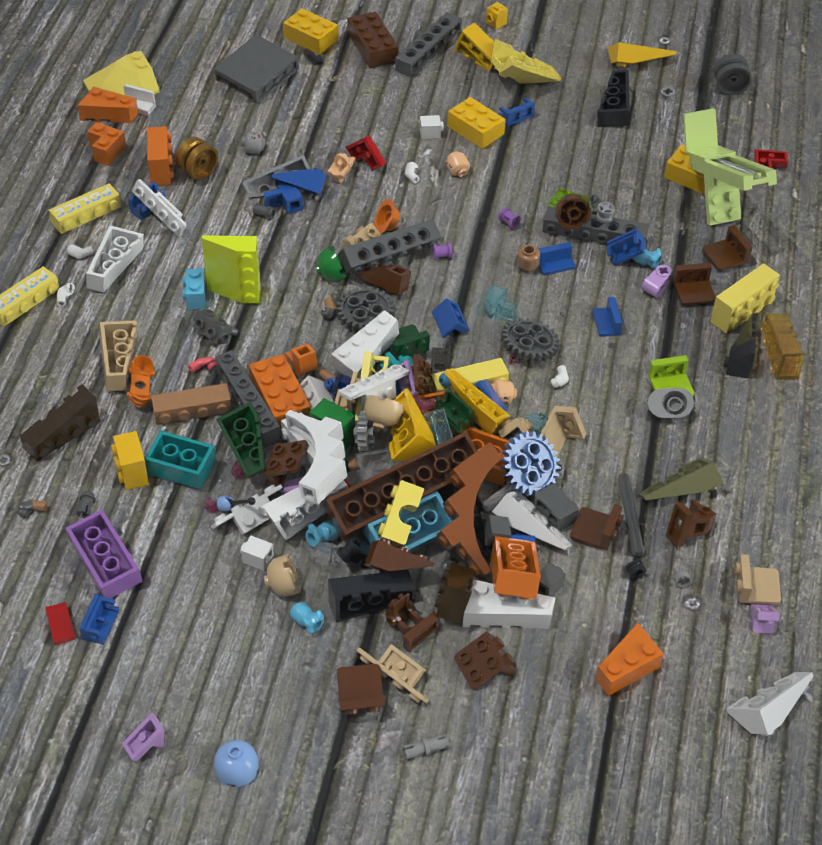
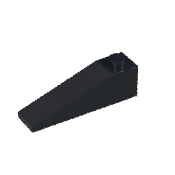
(742, 351)
(478, 521)

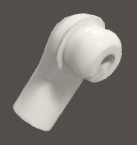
(409, 172)
(78, 252)
(562, 377)

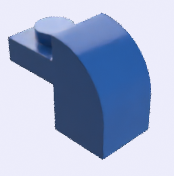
(285, 195)

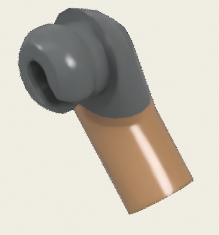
(330, 308)
(32, 505)

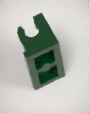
(458, 413)

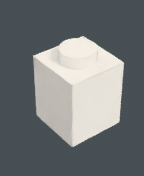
(431, 127)
(257, 553)

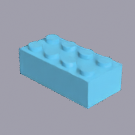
(425, 522)

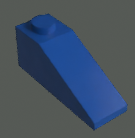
(306, 180)

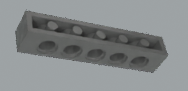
(428, 44)
(593, 229)
(427, 230)
(244, 391)

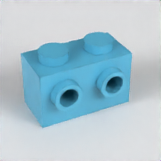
(195, 288)

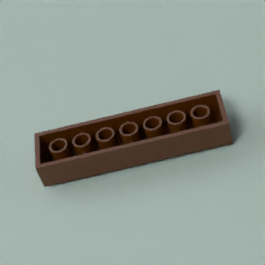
(367, 500)

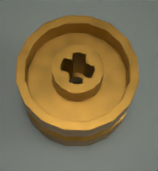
(196, 158)

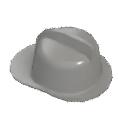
(670, 402)

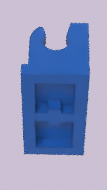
(518, 113)
(138, 208)
(626, 246)
(99, 619)

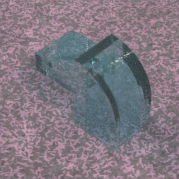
(497, 304)

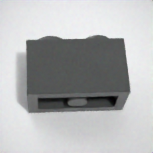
(556, 506)

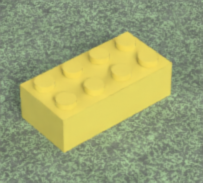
(745, 298)

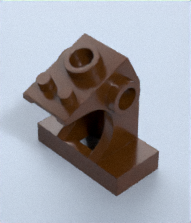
(696, 521)
(405, 609)

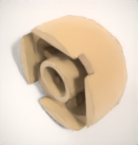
(382, 412)
(282, 576)

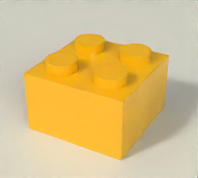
(129, 460)

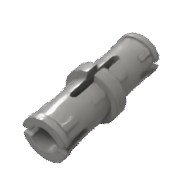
(425, 746)

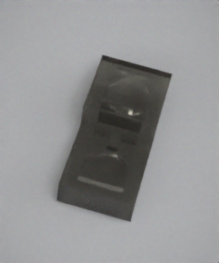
(440, 359)

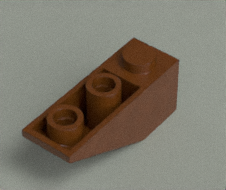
(390, 277)
(387, 558)

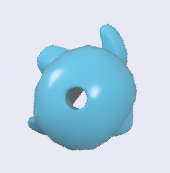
(649, 258)
(323, 533)
(306, 617)

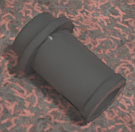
(267, 212)
(85, 506)

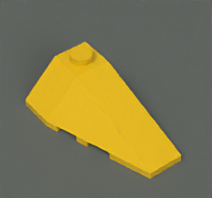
(627, 54)
(487, 412)
(411, 432)

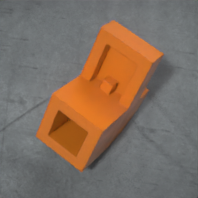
(302, 359)

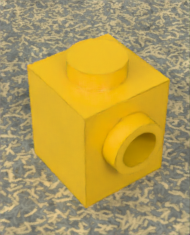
(496, 15)

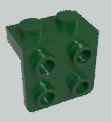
(409, 342)

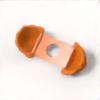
(141, 371)

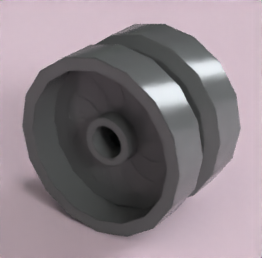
(732, 74)

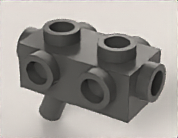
(213, 327)

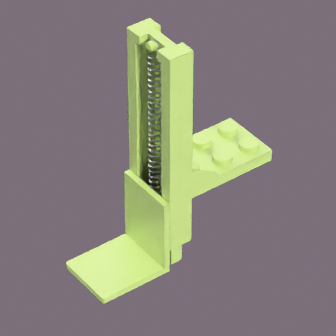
(720, 168)

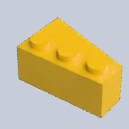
(477, 46)

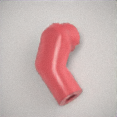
(201, 362)

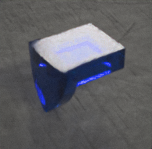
(340, 382)

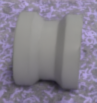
(605, 212)

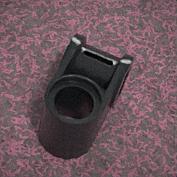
(354, 552)

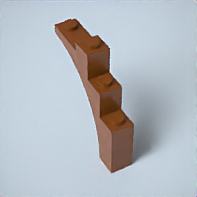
(461, 505)

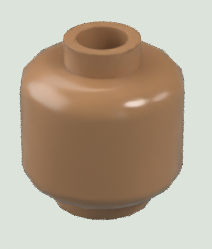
(528, 257)

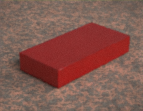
(60, 623)

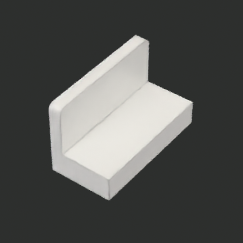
(144, 97)
(314, 391)

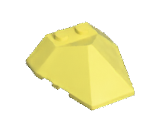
(520, 66)
(130, 70)

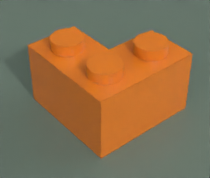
(106, 143)

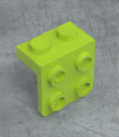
(670, 373)

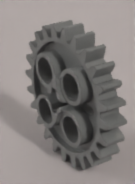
(362, 307)
(530, 340)

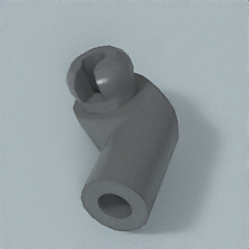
(595, 200)

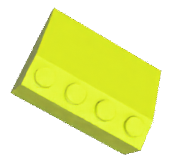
(232, 267)

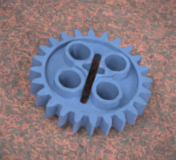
(529, 463)

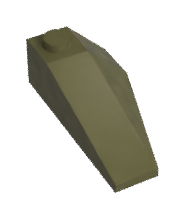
(694, 477)

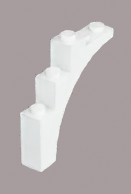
(328, 464)

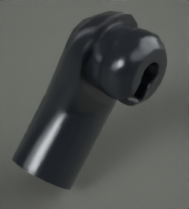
(312, 56)

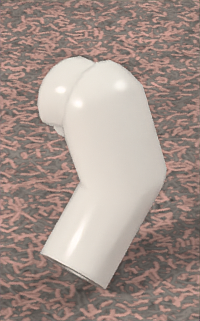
(63, 293)

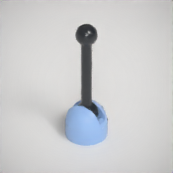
(226, 502)

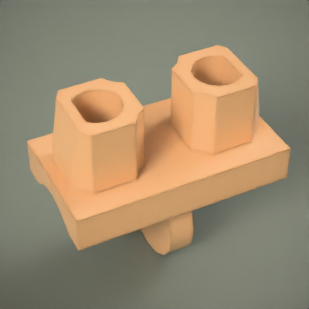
(340, 167)

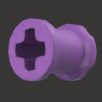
(509, 218)
(442, 251)

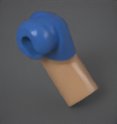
(328, 377)

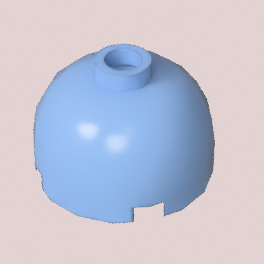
(236, 763)

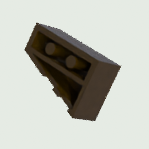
(454, 592)

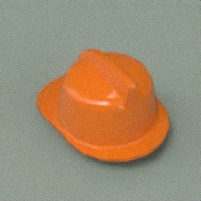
(386, 217)

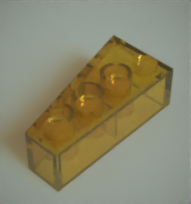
(782, 347)

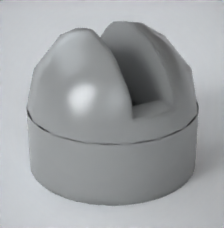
(682, 583)

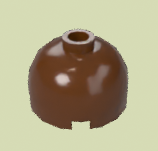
(572, 211)

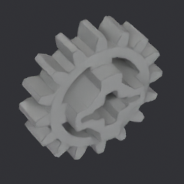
(364, 433)

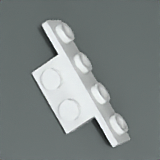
(160, 207)
(379, 384)
(249, 516)

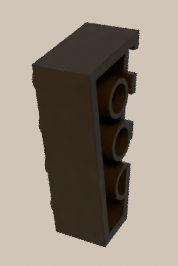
(61, 424)

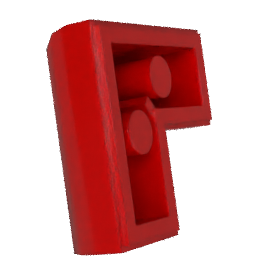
(366, 148)
(771, 158)

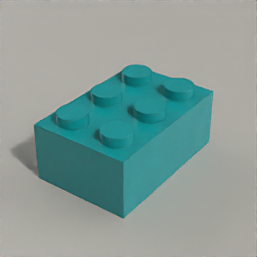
(180, 459)

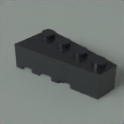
(616, 102)
(367, 593)

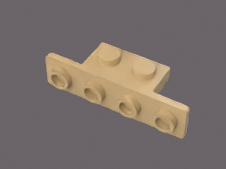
(400, 668)

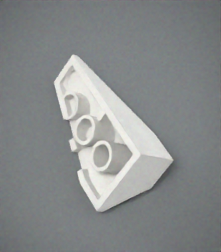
(524, 518)
(771, 705)

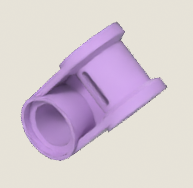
(657, 281)

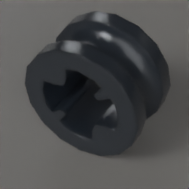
(636, 569)

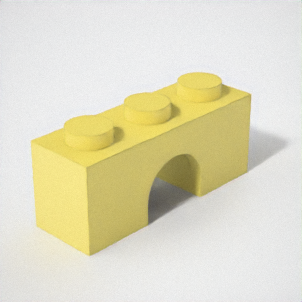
(405, 497)

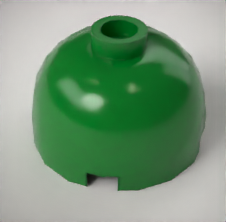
(330, 265)

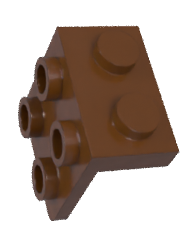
(729, 252)
(693, 284)
(422, 375)
(285, 459)
(597, 527)
(484, 660)
(360, 689)

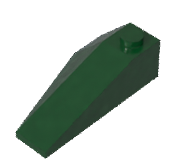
(243, 434)

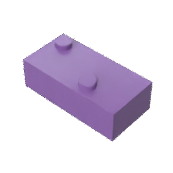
(104, 554)

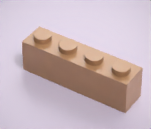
(191, 403)

